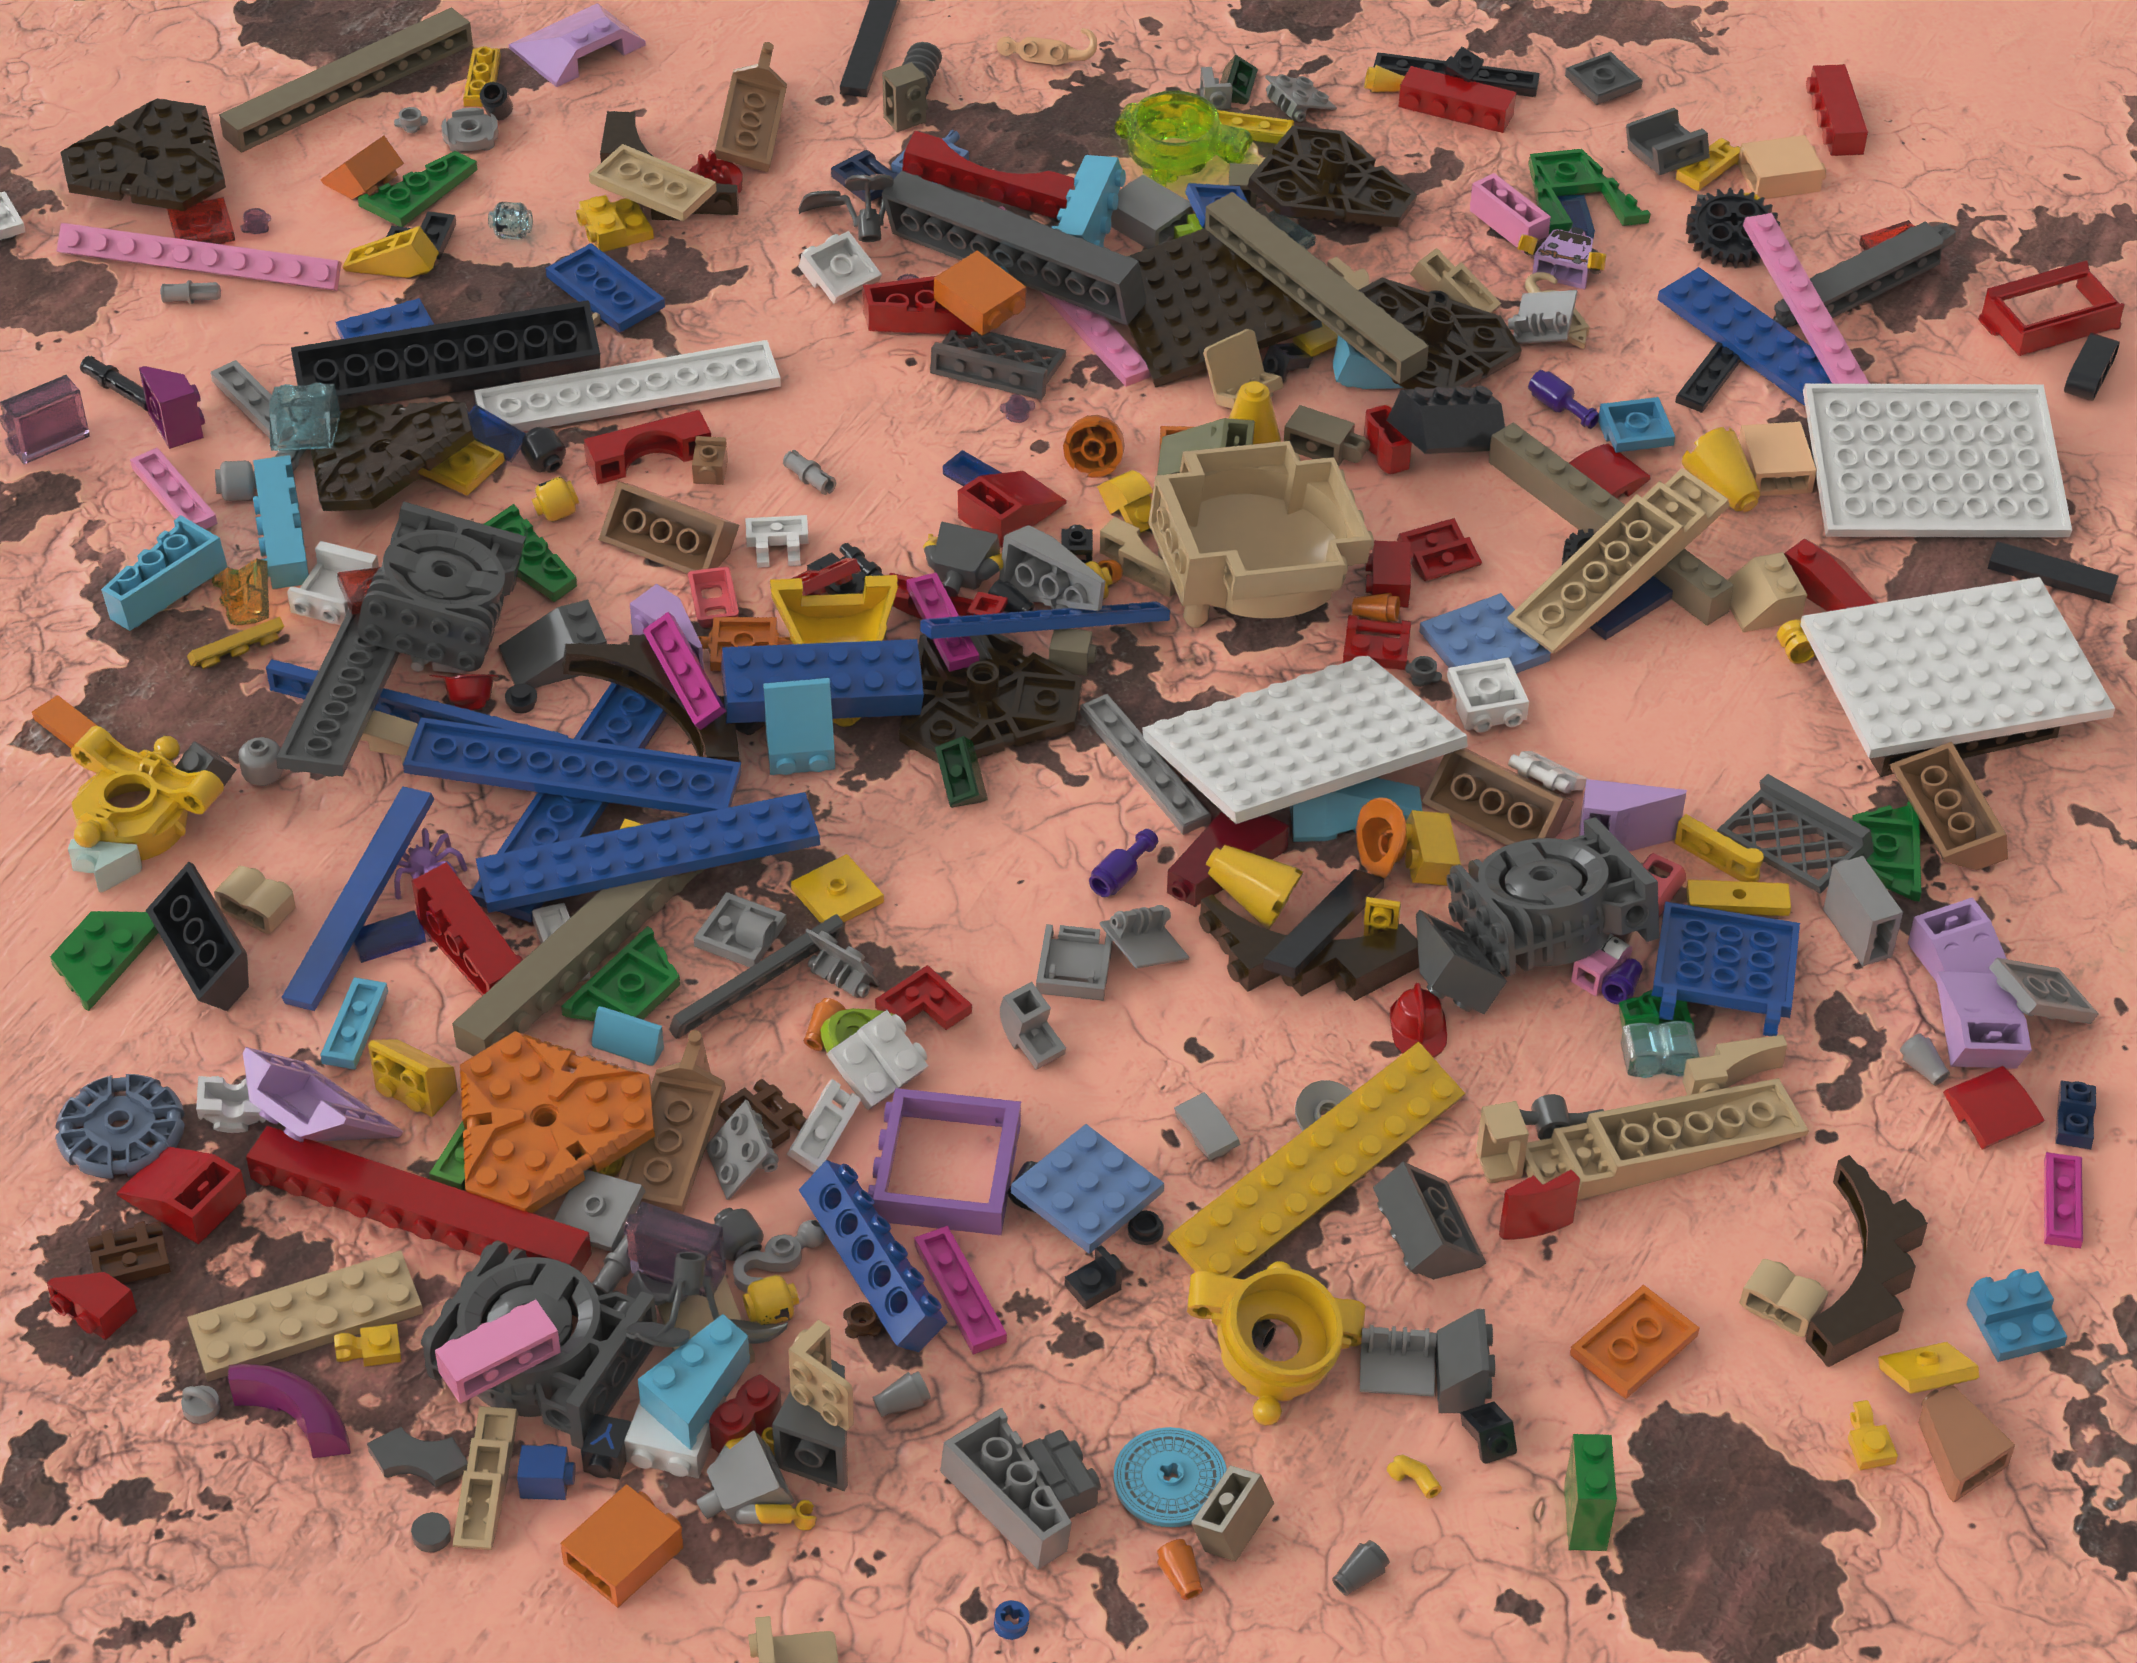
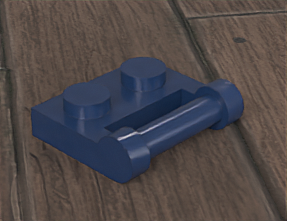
(860, 165)

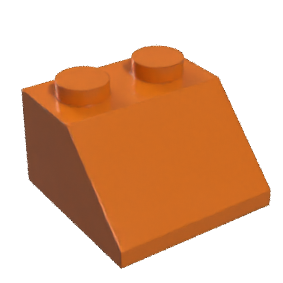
(365, 170)

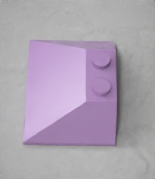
(558, 46)
(309, 1102)

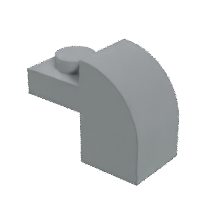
(1026, 1026)

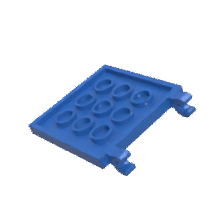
(1726, 962)

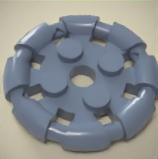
(124, 1142)

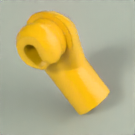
(1416, 1470)

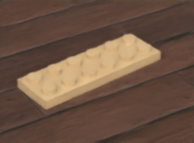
(304, 1314)

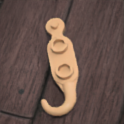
(1047, 50)

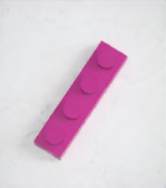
(934, 602)
(684, 670)
(960, 1290)

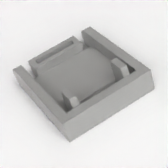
(1074, 963)

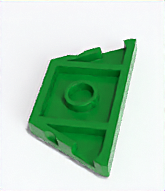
(1895, 848)
(101, 951)
(629, 983)

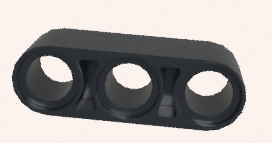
(2091, 366)

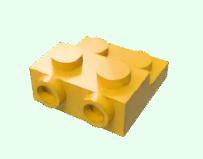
(613, 223)

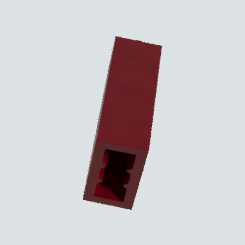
(1189, 875)

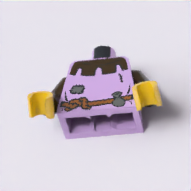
(1564, 256)

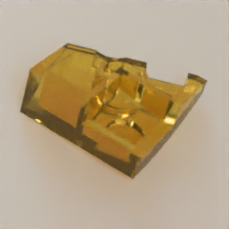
(244, 592)

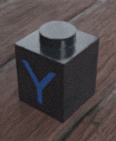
(604, 1447)

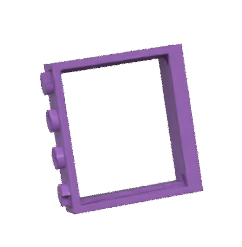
(940, 1212)

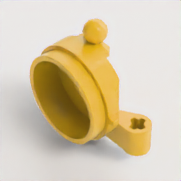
(156, 821)
(1284, 1294)

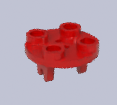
(718, 170)

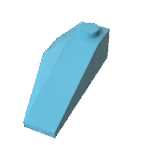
(1356, 370)
(1339, 811)

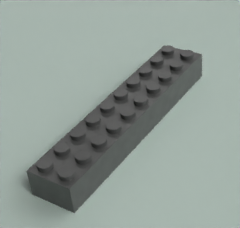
(1028, 250)

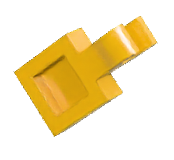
(376, 1345)
(1868, 1442)

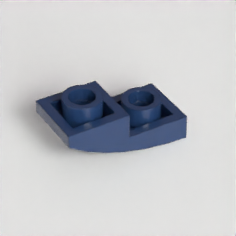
(2075, 1114)

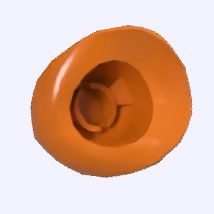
(1381, 836)

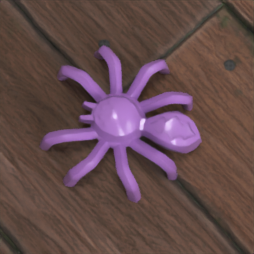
(423, 860)

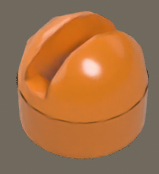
(1114, 568)

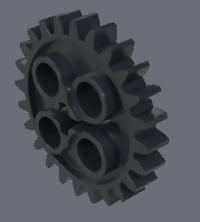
(1718, 226)

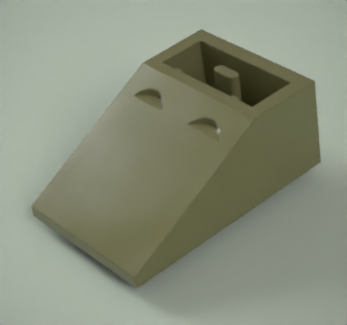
(1211, 435)

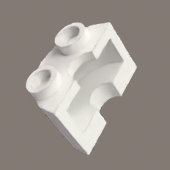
(226, 1104)

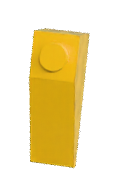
(395, 255)

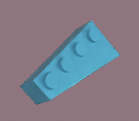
(1093, 199)
(279, 522)
(164, 573)

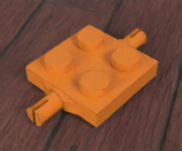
(740, 632)

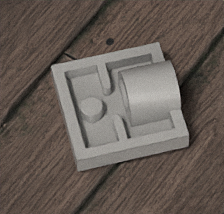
(740, 930)

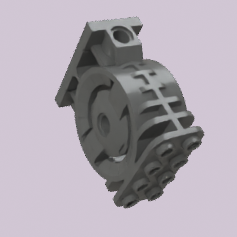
(440, 588)
(1553, 899)
(592, 1363)

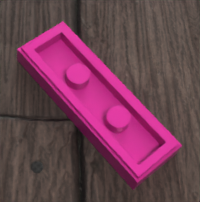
(2063, 1200)

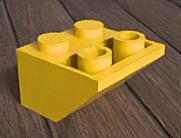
(411, 1075)

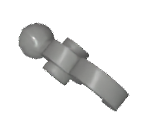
(780, 1254)

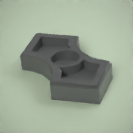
(403, 1454)

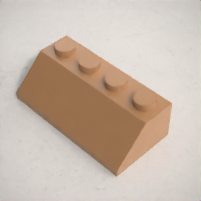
(666, 530)
(1495, 799)
(1952, 808)

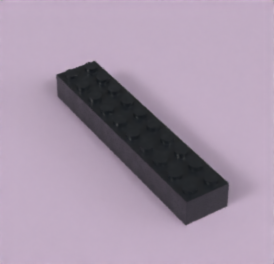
(453, 355)

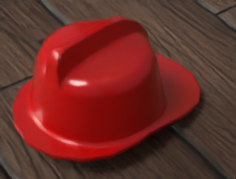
(469, 690)
(1418, 1018)

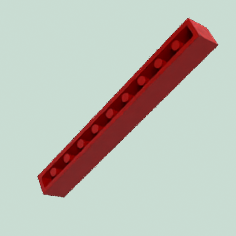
(409, 1200)

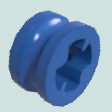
(1006, 1628)

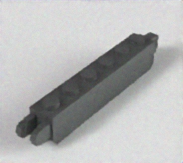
(1876, 270)

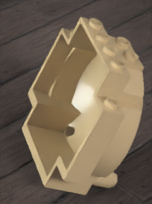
(1256, 531)

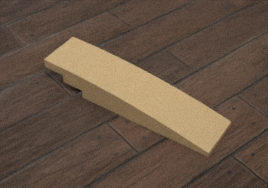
(1618, 559)
(1667, 1137)

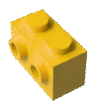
(1430, 847)

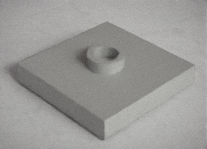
(601, 1208)

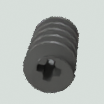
(926, 59)

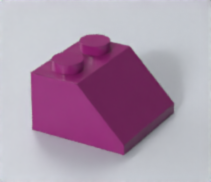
(172, 405)

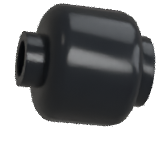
(543, 450)

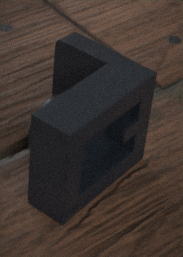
(1285, 357)
(1097, 1279)
(1491, 1430)

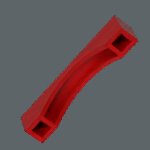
(938, 163)

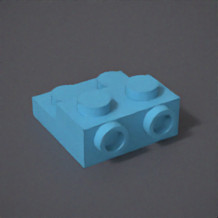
(1636, 424)
(2016, 1315)

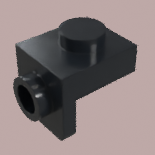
(1463, 65)

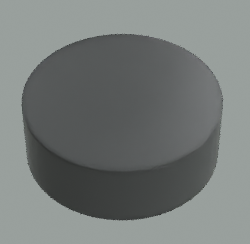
(431, 1532)

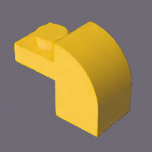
(1129, 495)

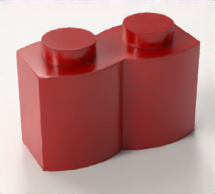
(1386, 442)
(751, 1410)

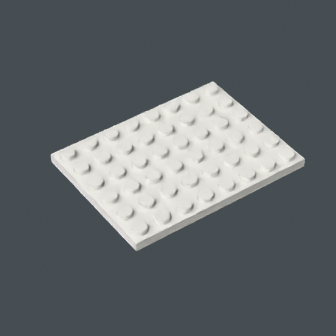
(1936, 460)
(1956, 667)
(1303, 738)

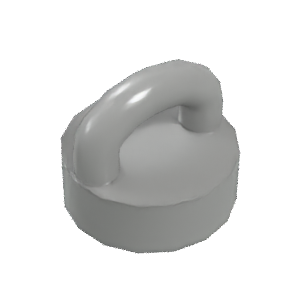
(200, 1404)

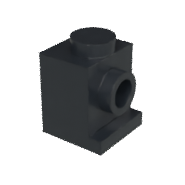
(1078, 541)

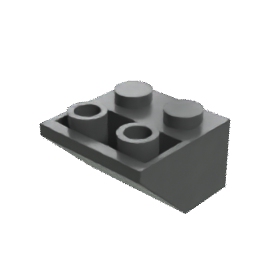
(1464, 1363)

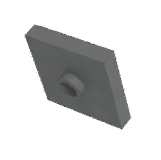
(1603, 78)

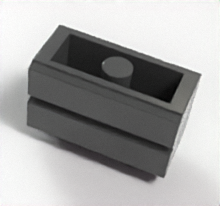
(1064, 1472)

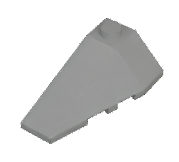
(1049, 571)

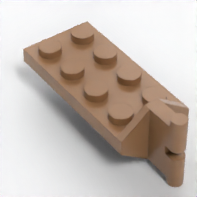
(752, 114)
(684, 1113)

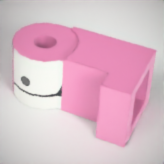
(1600, 964)

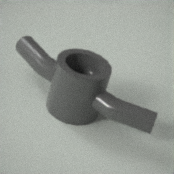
(1552, 1113)

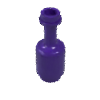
(1552, 390)
(1121, 865)

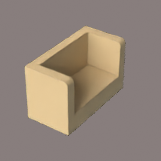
(1502, 1142)

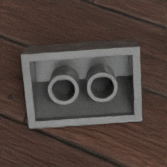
(1427, 1223)

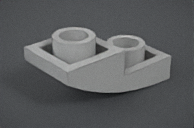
(1207, 1125)

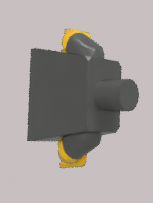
(963, 556)

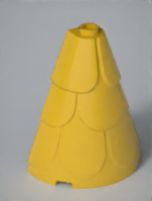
(835, 616)

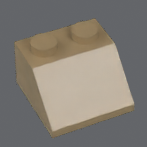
(1766, 593)

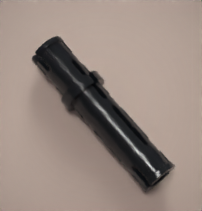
(109, 377)

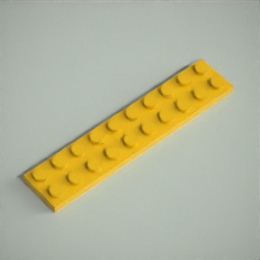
(1317, 1165)

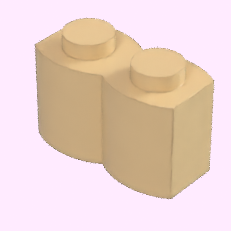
(255, 899)
(1783, 1297)

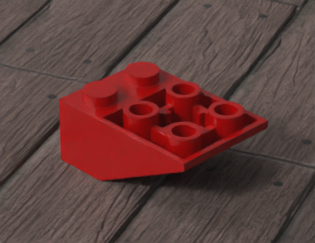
(1006, 502)
(186, 1191)

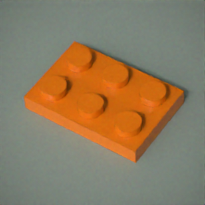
(1634, 1341)

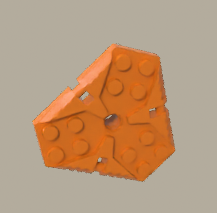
(535, 1116)

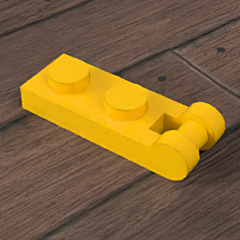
(1703, 172)
(1719, 850)

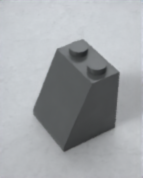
(810, 1444)

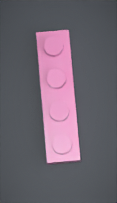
(172, 488)

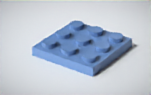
(1482, 634)
(1087, 1188)

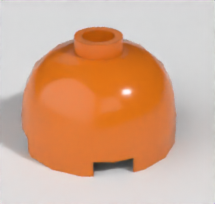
(1094, 445)

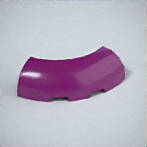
(298, 1397)

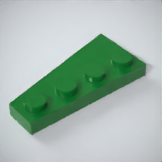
(419, 189)
(538, 564)

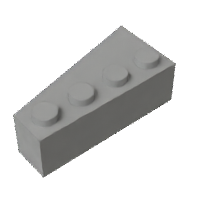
(1006, 1487)

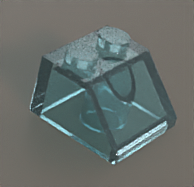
(303, 416)

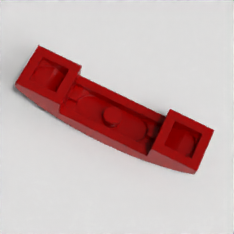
(980, 605)

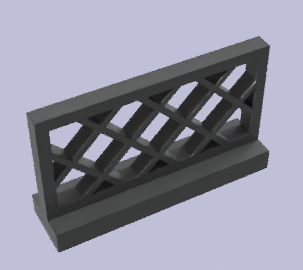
(1001, 372)
(1811, 819)

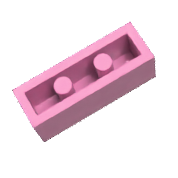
(1507, 210)
(497, 1351)

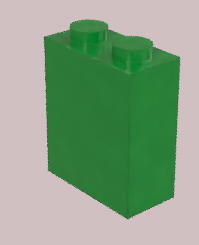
(1590, 1492)

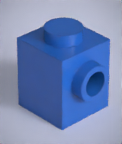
(545, 1472)

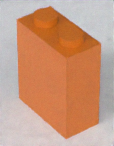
(980, 292)
(622, 1545)

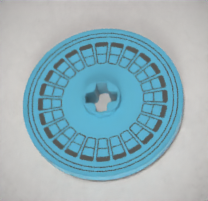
(1157, 1454)

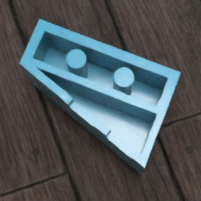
(695, 1378)

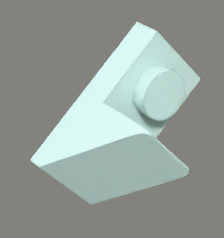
(107, 860)

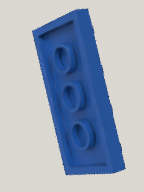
(608, 286)

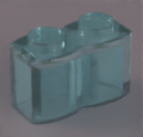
(1658, 1048)

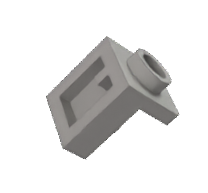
(1218, 94)

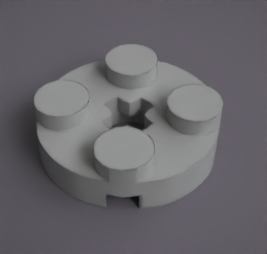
(481, 136)

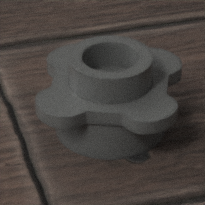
(1423, 671)

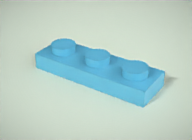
(354, 1023)

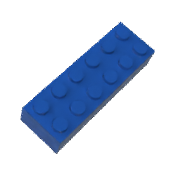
(863, 676)

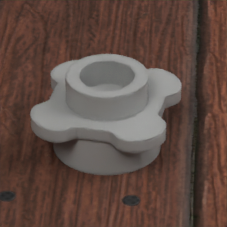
(410, 119)

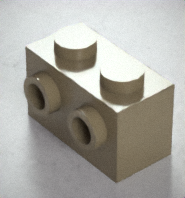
(904, 96)
(1232, 1513)

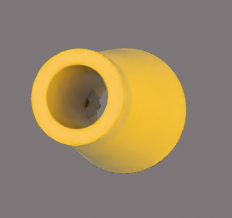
(1382, 80)

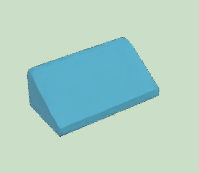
(627, 1036)

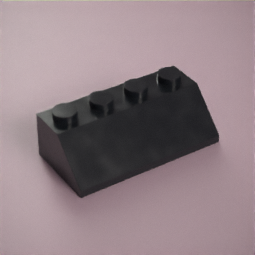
(1447, 418)
(200, 939)

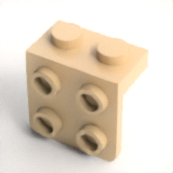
(1234, 363)
(813, 1379)
(795, 1648)

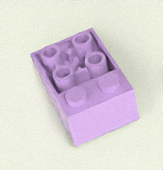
(655, 604)
(1634, 812)
(1955, 939)
(1981, 1021)

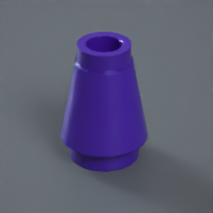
(1622, 981)

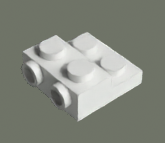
(839, 266)
(1488, 694)
(878, 1059)

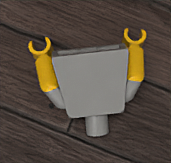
(752, 1486)

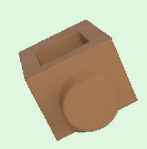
(710, 460)

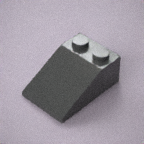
(538, 651)
(1455, 965)

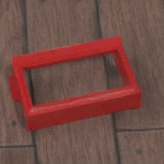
(2025, 339)

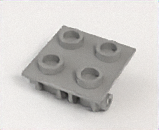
(1296, 95)
(1543, 317)
(1144, 937)
(841, 965)
(741, 1149)
(1397, 1361)

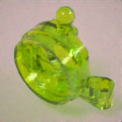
(1182, 117)

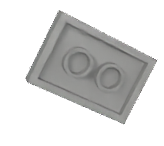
(2043, 991)

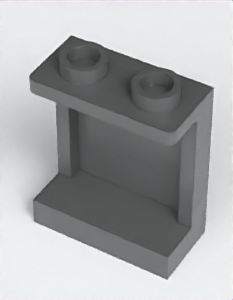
(1665, 143)

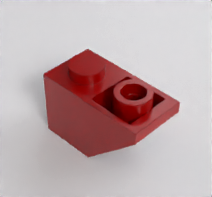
(93, 1300)

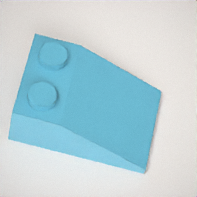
(799, 726)

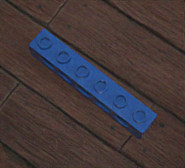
(873, 1256)

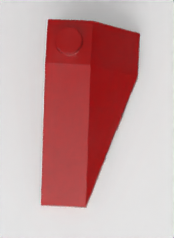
(1827, 578)

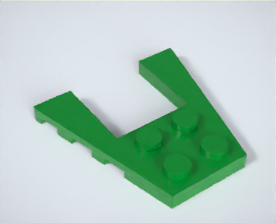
(1577, 173)

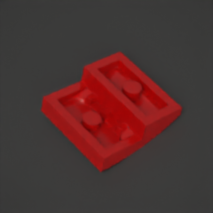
(1611, 470)
(1440, 549)
(1994, 1106)
(1539, 1208)

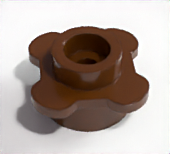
(861, 1312)

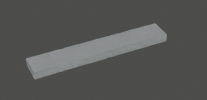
(1145, 764)

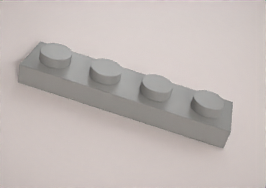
(244, 393)

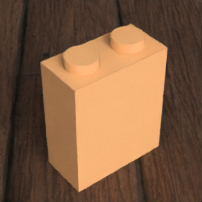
(1781, 167)
(1778, 458)

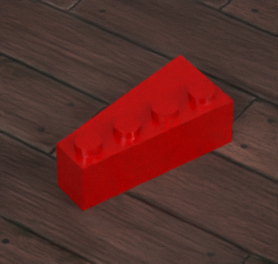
(909, 308)
(462, 928)

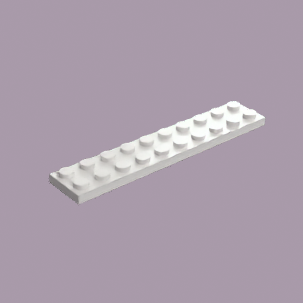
(633, 386)

